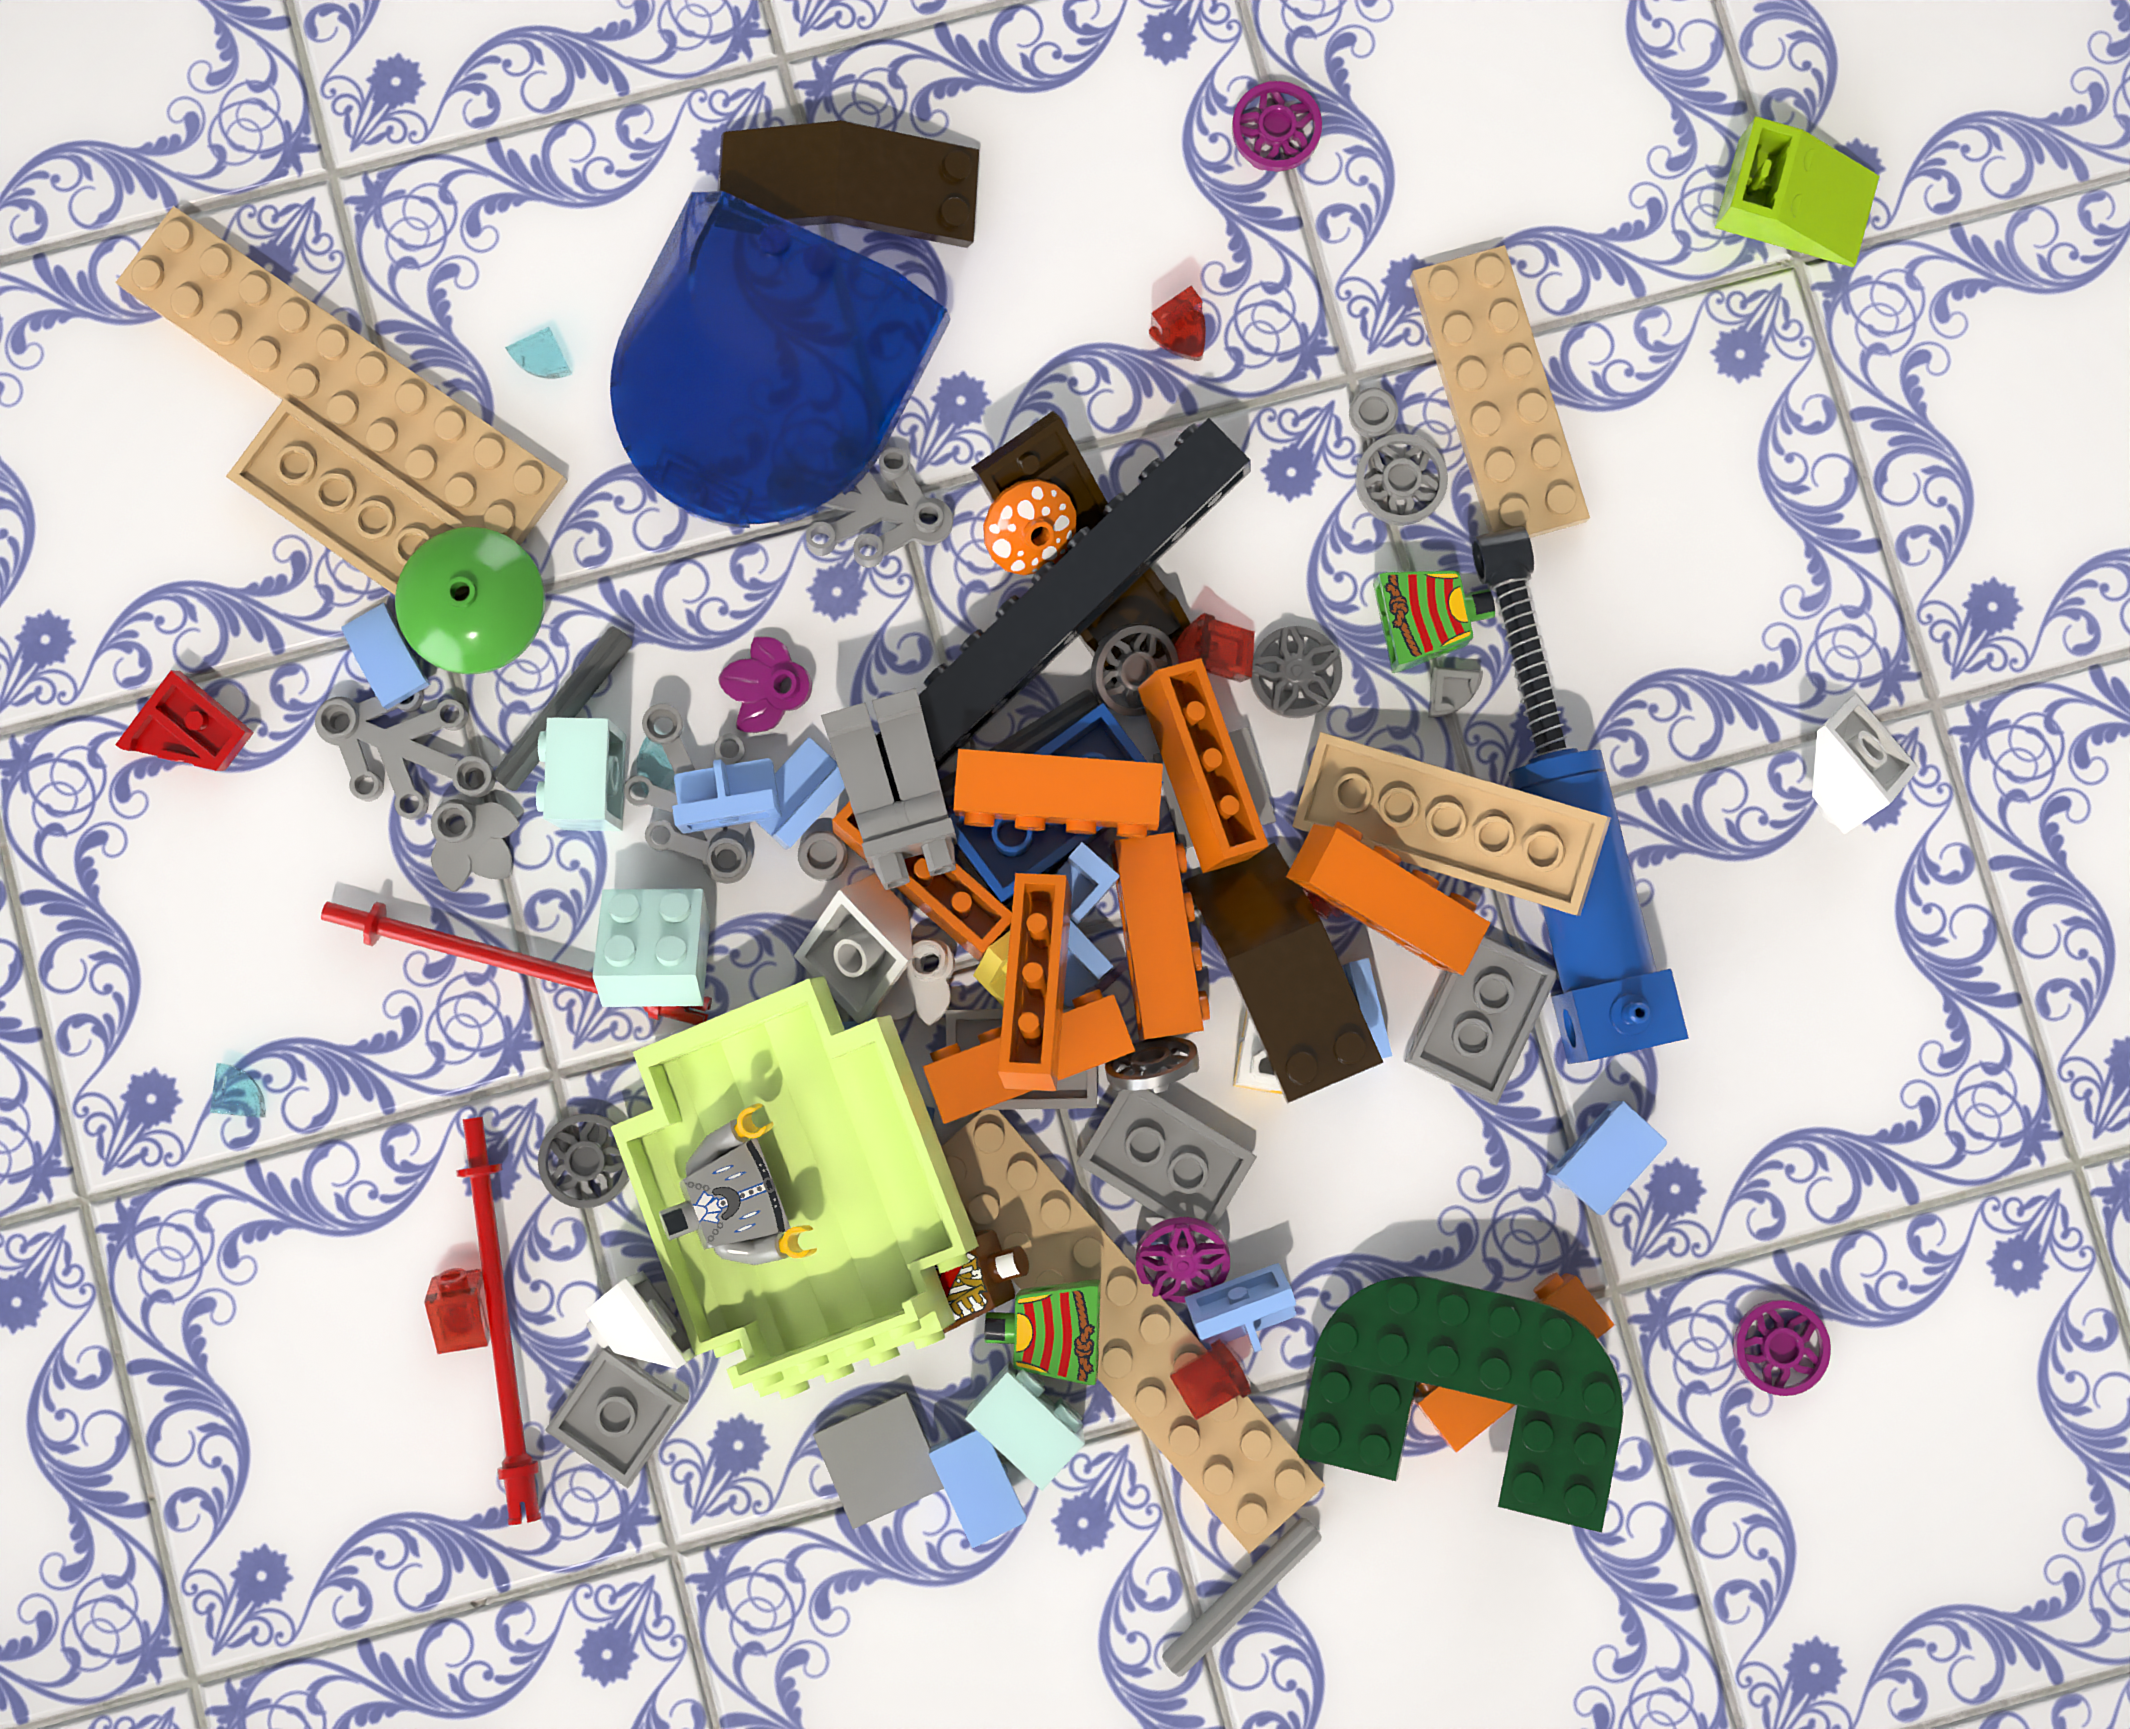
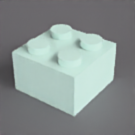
(582, 774)
(651, 947)
(1027, 1424)

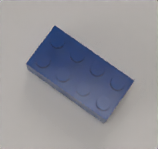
(1005, 850)

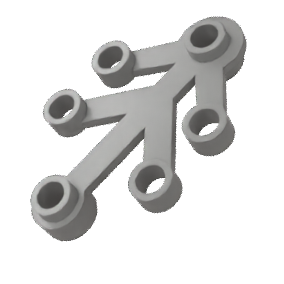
(872, 507)
(396, 745)
(664, 799)

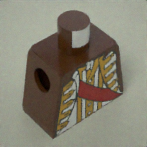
(984, 1280)

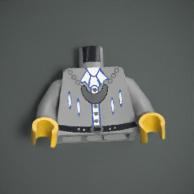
(734, 1198)

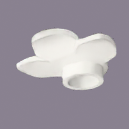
(921, 990)

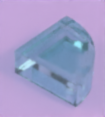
(540, 355)
(655, 766)
(236, 1093)

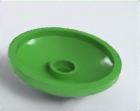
(495, 618)

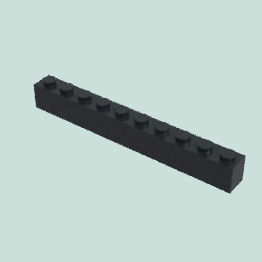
(1076, 588)

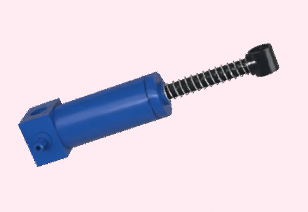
(1604, 957)

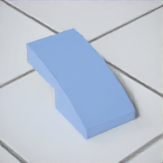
(384, 656)

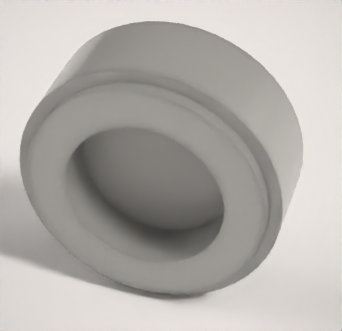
(1373, 412)
(822, 855)

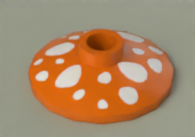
(1017, 515)

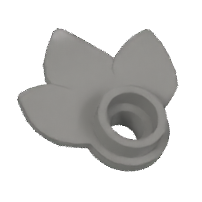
(477, 847)

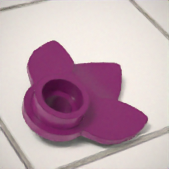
(758, 684)

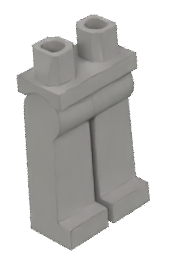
(891, 827)

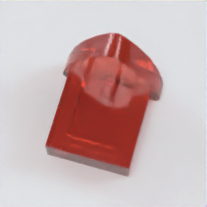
(1180, 325)
(1222, 646)
(1211, 1379)

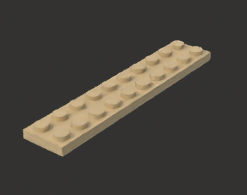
(339, 378)
(1228, 1455)

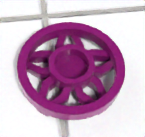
(1276, 126)
(1182, 1258)
(1782, 1347)

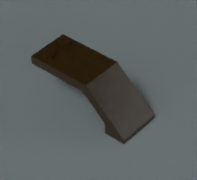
(855, 178)
(1051, 455)
(1285, 973)

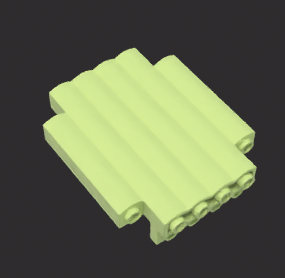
(846, 1158)

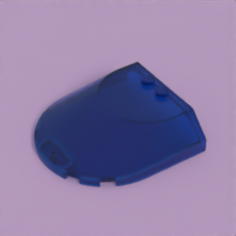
(764, 365)

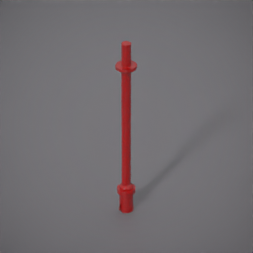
(377, 924)
(518, 1467)

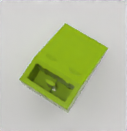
(1797, 193)

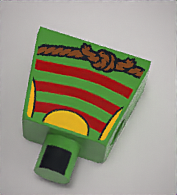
(1427, 614)
(1052, 1330)

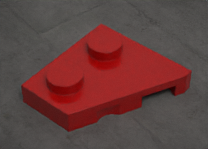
(186, 726)

